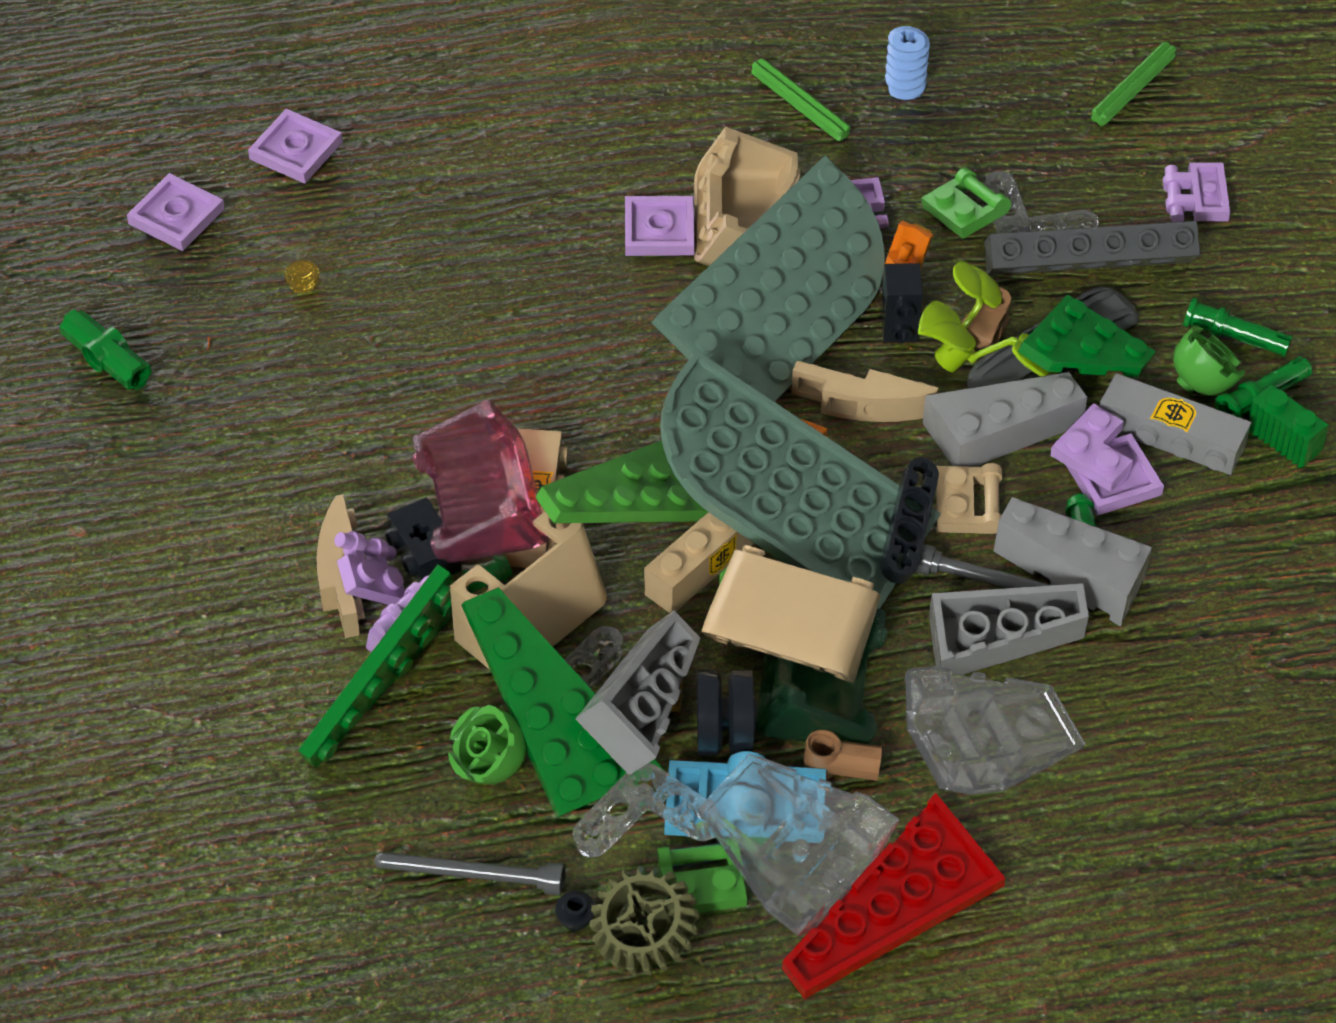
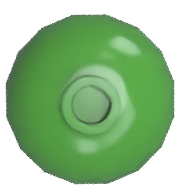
(1205, 364)
(487, 745)

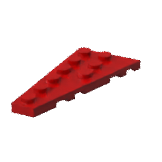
(904, 892)

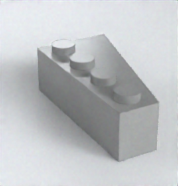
(1002, 417)
(1074, 554)
(1004, 624)
(637, 697)

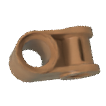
(990, 322)

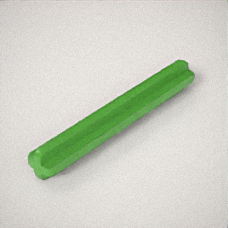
(1133, 83)
(800, 99)

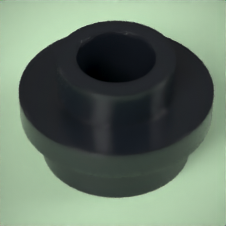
(574, 919)

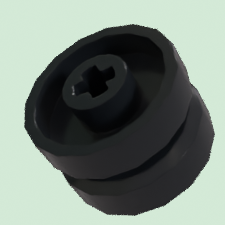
(725, 712)

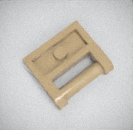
(956, 499)

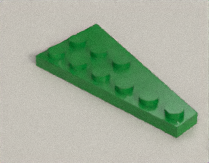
(389, 660)

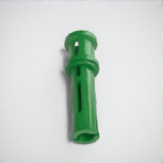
(1220, 323)
(1241, 400)

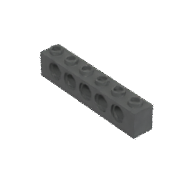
(1091, 248)

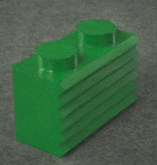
(1287, 426)

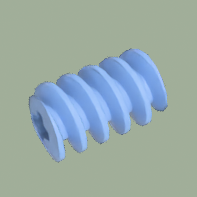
(907, 62)

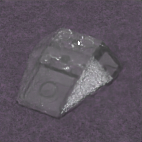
(985, 731)
(795, 838)

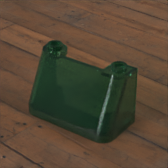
(804, 700)

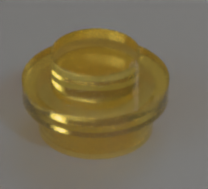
(302, 276)

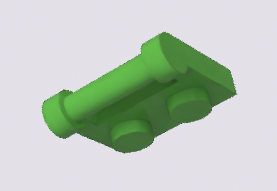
(958, 210)
(712, 887)

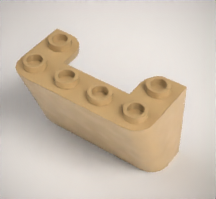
(551, 593)

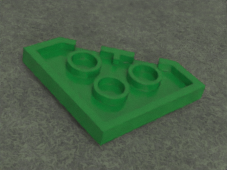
(1084, 340)

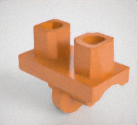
(909, 244)

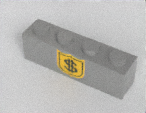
(1177, 424)

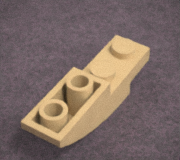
(872, 399)
(330, 582)

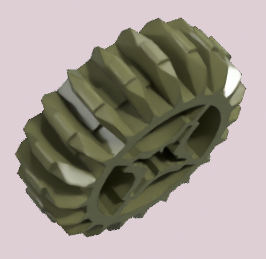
(630, 925)

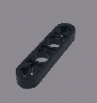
(905, 518)

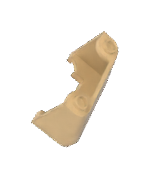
(735, 187)
(793, 613)

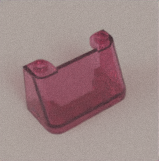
(480, 485)

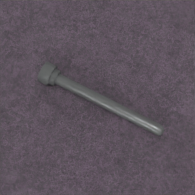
(933, 561)
(547, 878)

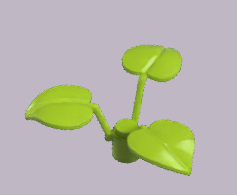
(945, 325)

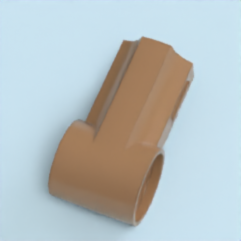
(841, 756)

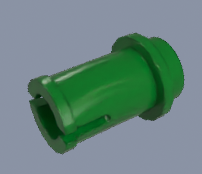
(1080, 509)
(498, 567)

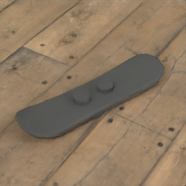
(1003, 365)

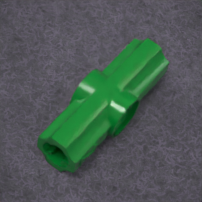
(105, 349)

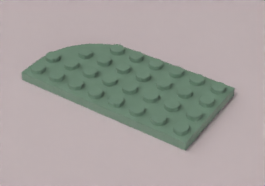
(784, 284)
(778, 477)

